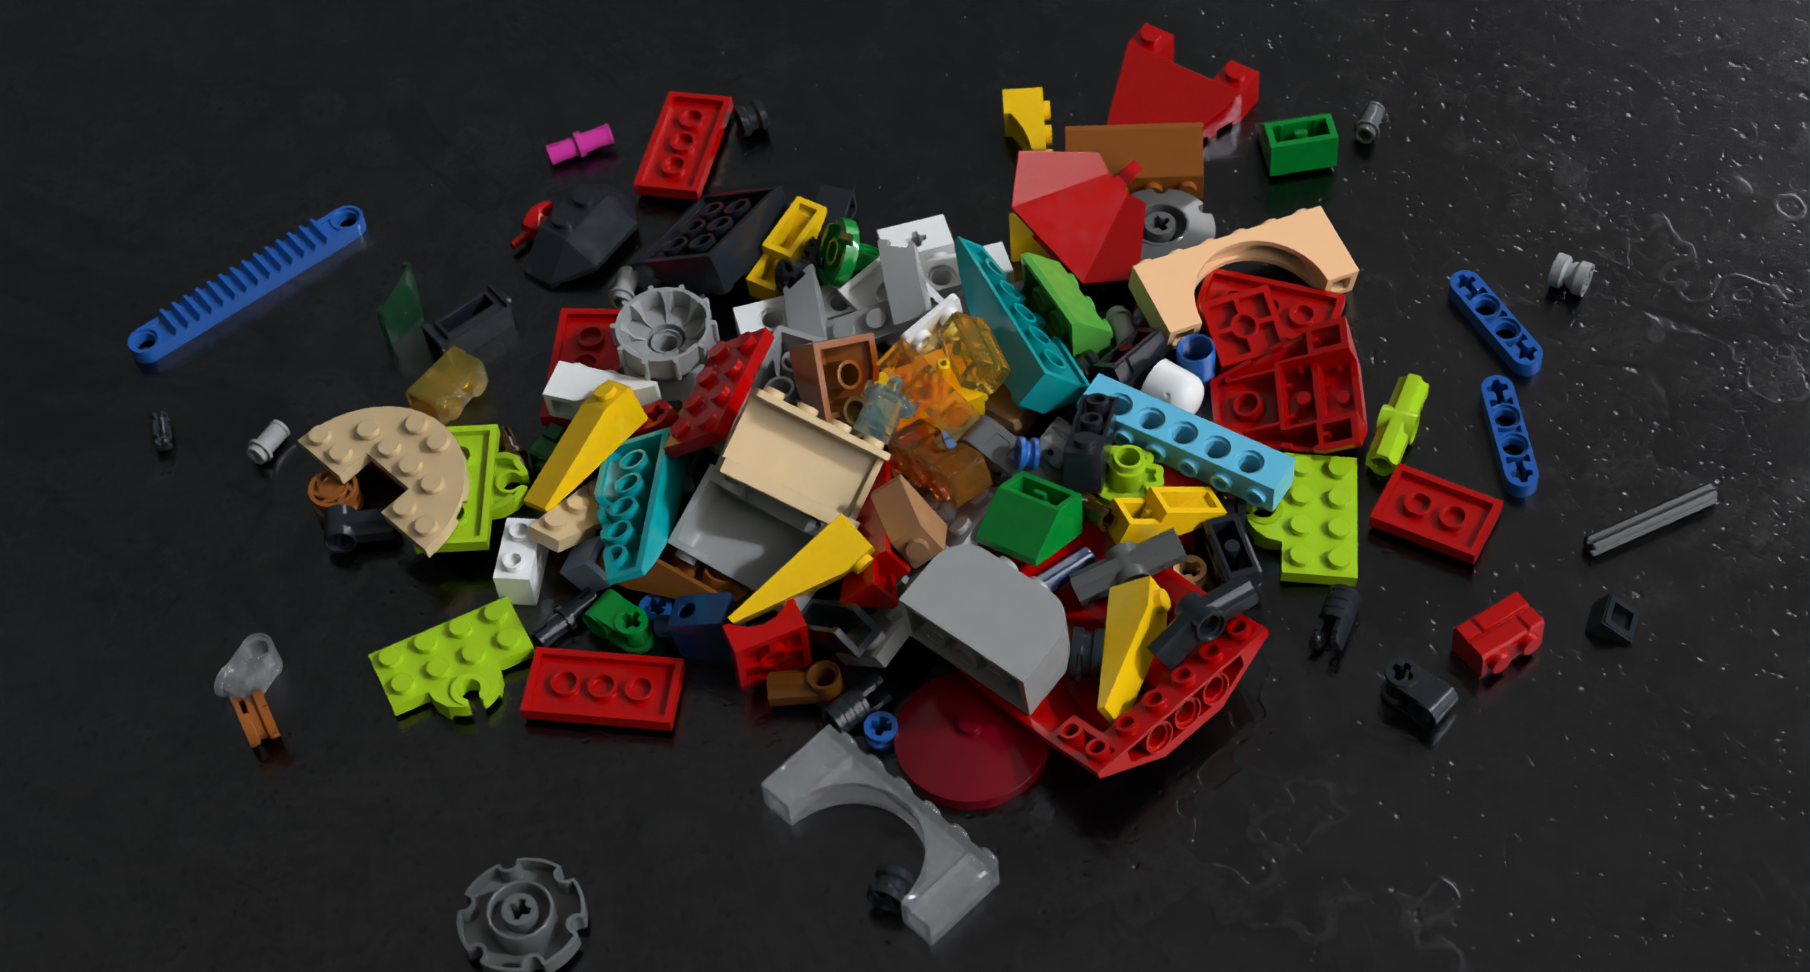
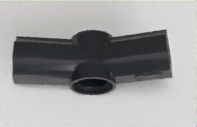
(1202, 619)

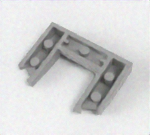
(889, 319)

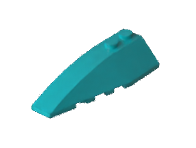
(1041, 367)
(638, 504)

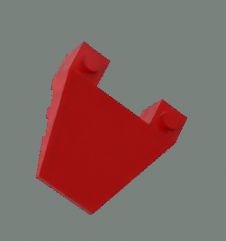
(1159, 91)

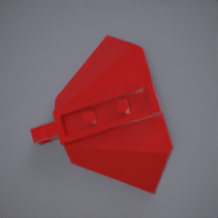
(1080, 213)

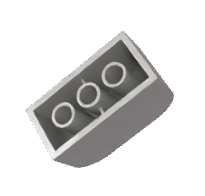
(990, 623)

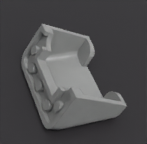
(741, 532)

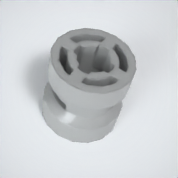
(1573, 275)

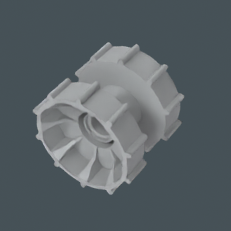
(665, 339)

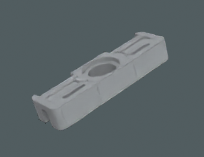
(1054, 441)

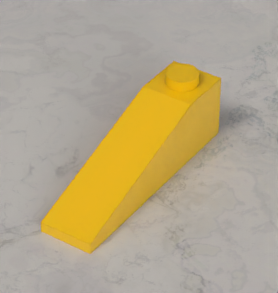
(593, 435)
(821, 562)
(1133, 621)

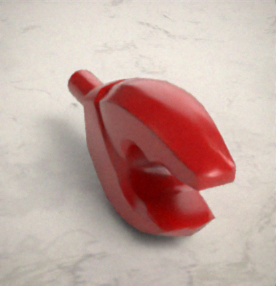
(532, 221)

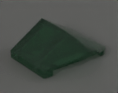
(402, 309)

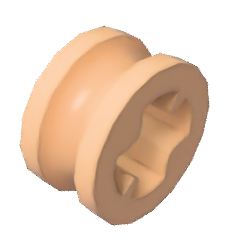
(1191, 565)

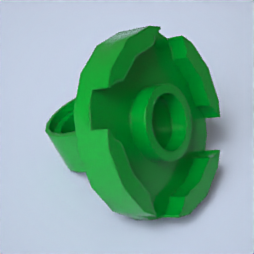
(843, 253)

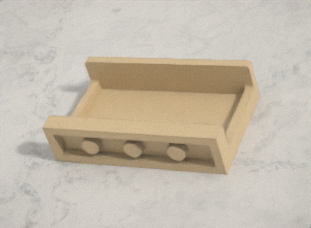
(801, 458)

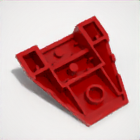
(1298, 393)

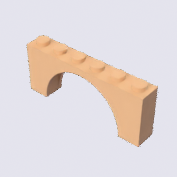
(1297, 242)

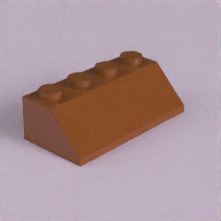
(1165, 151)

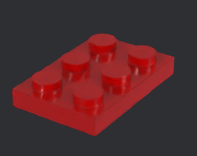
(1436, 513)

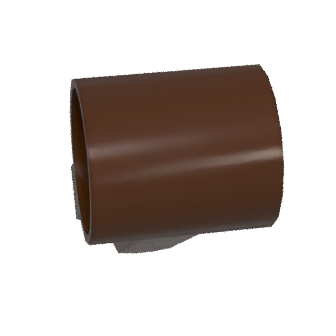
(806, 685)

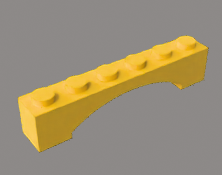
(1025, 122)

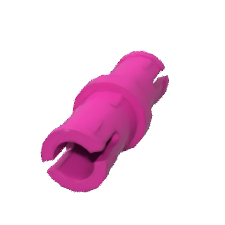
(579, 144)

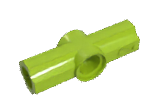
(1397, 424)

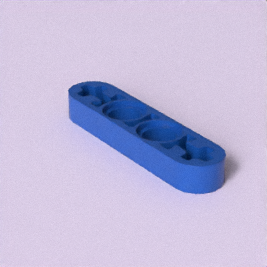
(1500, 320)
(1510, 435)

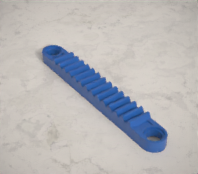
(246, 283)

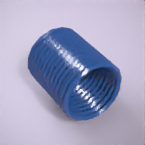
(1197, 356)

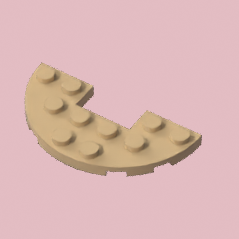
(410, 450)

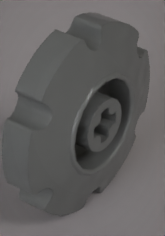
(1173, 222)
(522, 917)

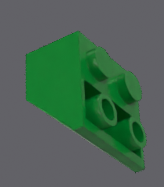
(1298, 143)
(1031, 518)

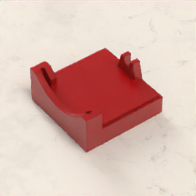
(1242, 326)
(769, 647)

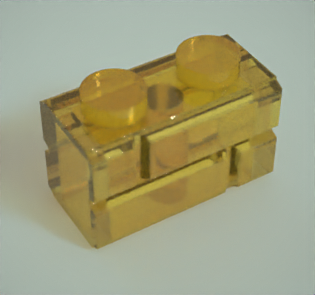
(973, 353)
(448, 385)

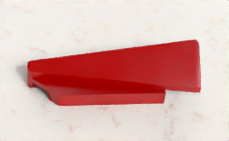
(876, 583)

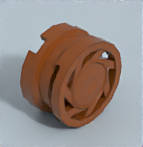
(331, 491)
(255, 717)

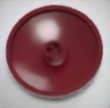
(964, 746)

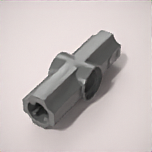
(1127, 563)

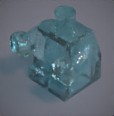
(884, 409)

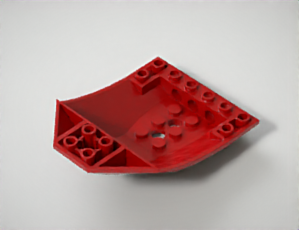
(1174, 701)

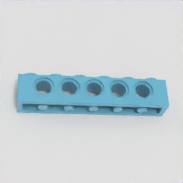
(1198, 446)

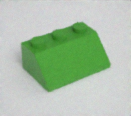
(1063, 306)

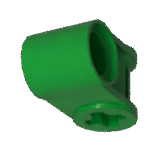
(620, 623)

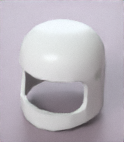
(1174, 386)

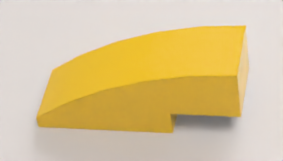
(785, 241)
(1164, 509)

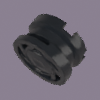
(1086, 654)

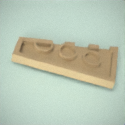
(569, 521)

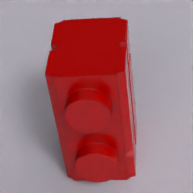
(1498, 635)

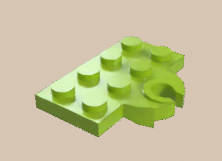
(488, 477)
(1314, 522)
(454, 660)

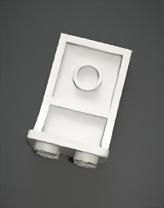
(869, 289)

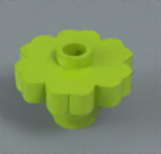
(1130, 474)

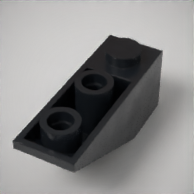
(1090, 443)

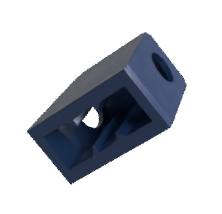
(698, 624)

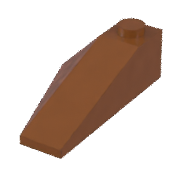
(834, 374)
(676, 577)

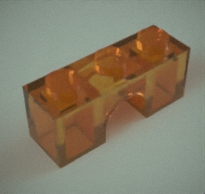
(930, 389)
(924, 457)

